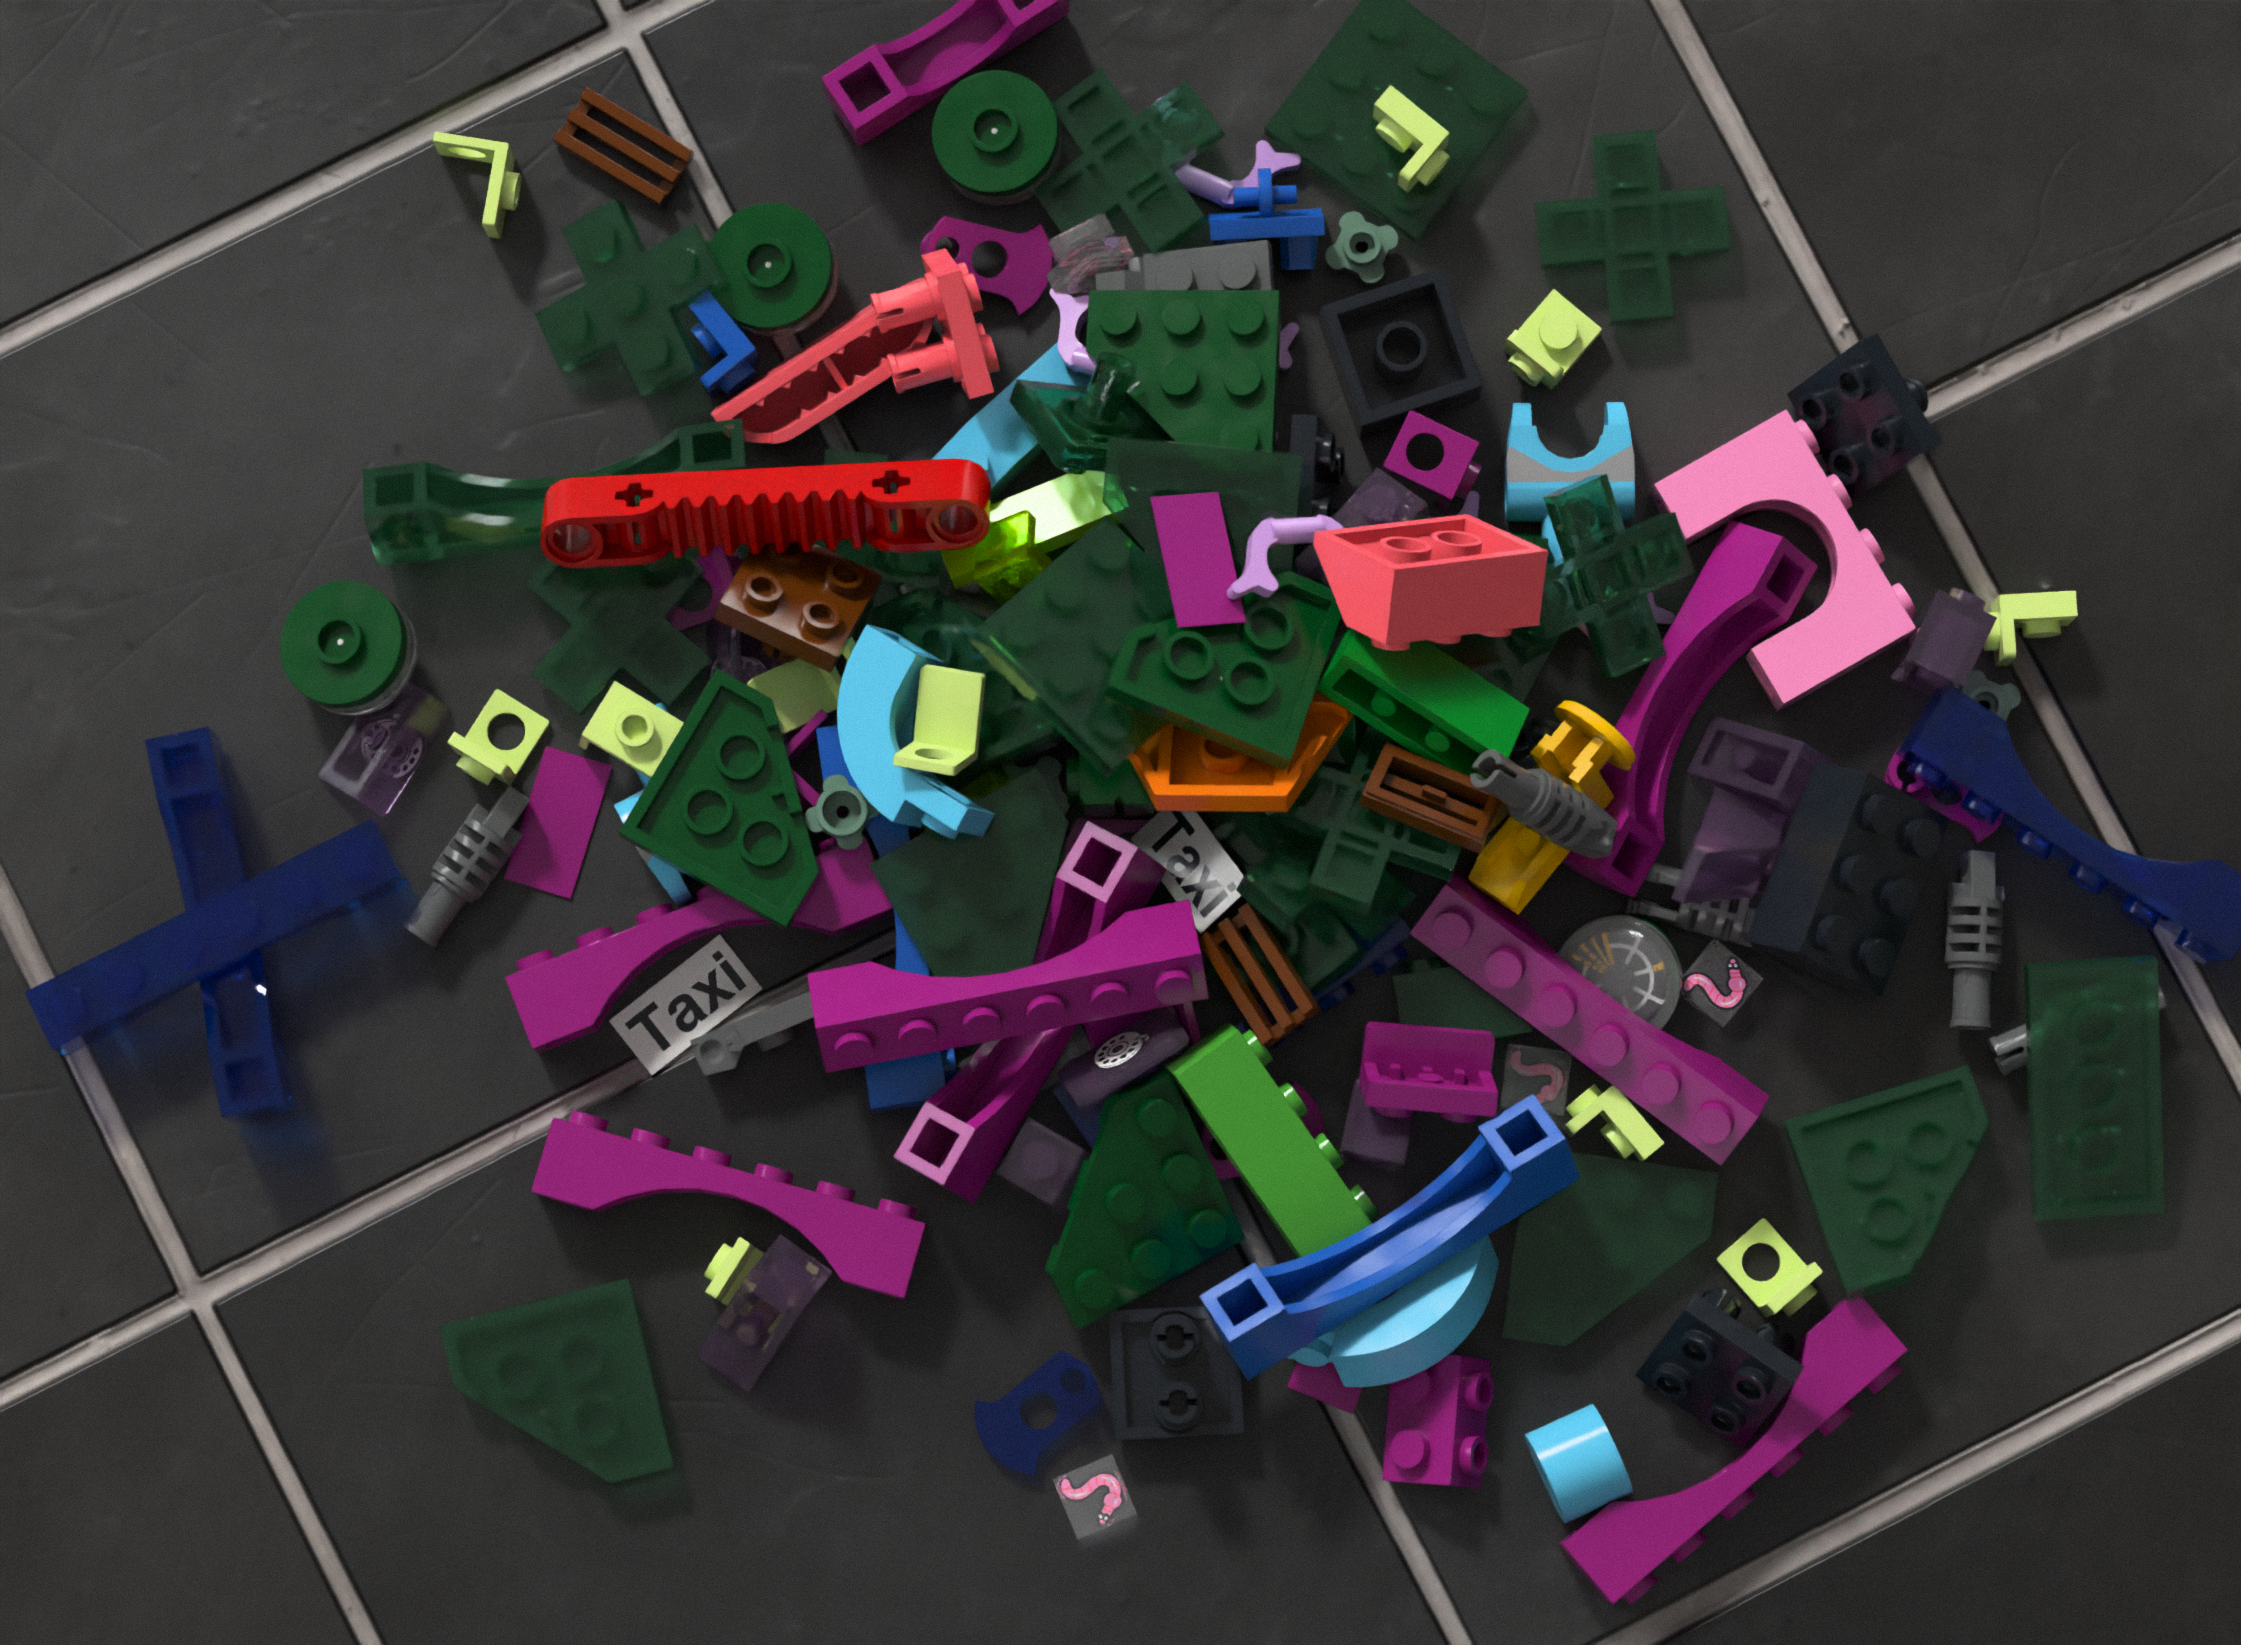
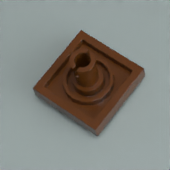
(799, 602)

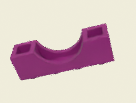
(908, 73)

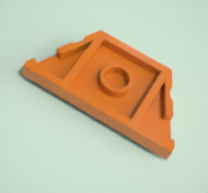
(1201, 775)

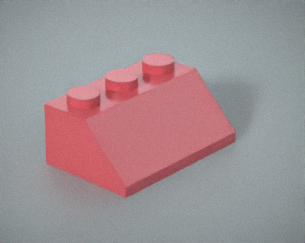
(1432, 579)

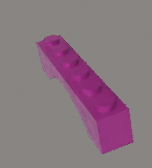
(1736, 600)
(575, 991)
(885, 1014)
(1665, 1076)
(979, 1110)
(602, 1170)
(1631, 1538)

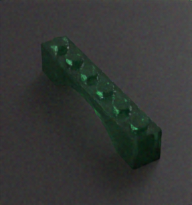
(440, 513)

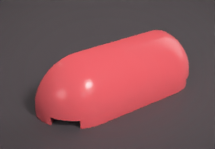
(820, 377)

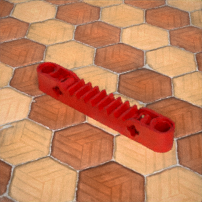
(935, 507)

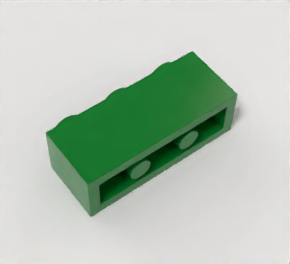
(1422, 700)

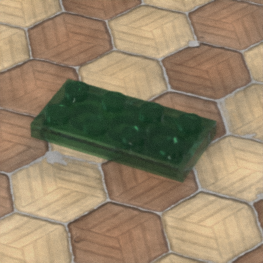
(2094, 1087)

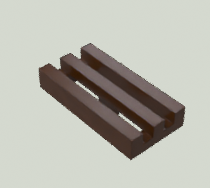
(579, 119)
(1427, 806)
(1230, 932)

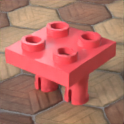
(964, 348)

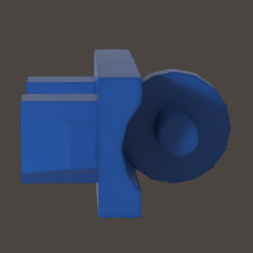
(1296, 228)

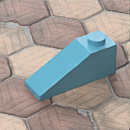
(998, 435)

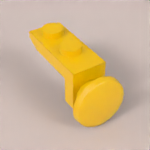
(1521, 860)

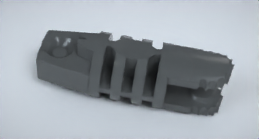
(1721, 918)

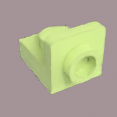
(1408, 126)
(1550, 341)
(2036, 613)
(1625, 1126)

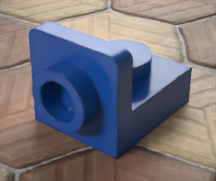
(718, 335)

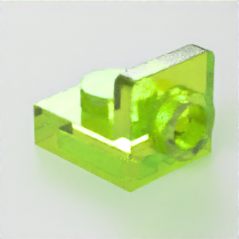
(1009, 556)

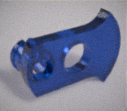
(1010, 1437)

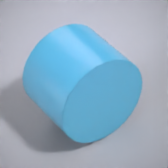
(1578, 1463)

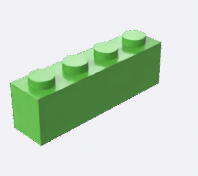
(1268, 1142)

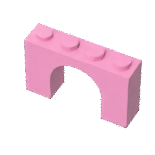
(1778, 472)

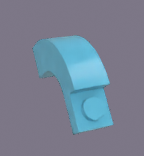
(879, 720)
(1412, 1325)

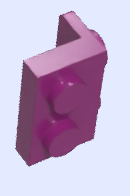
(1428, 1071)
(1439, 1424)

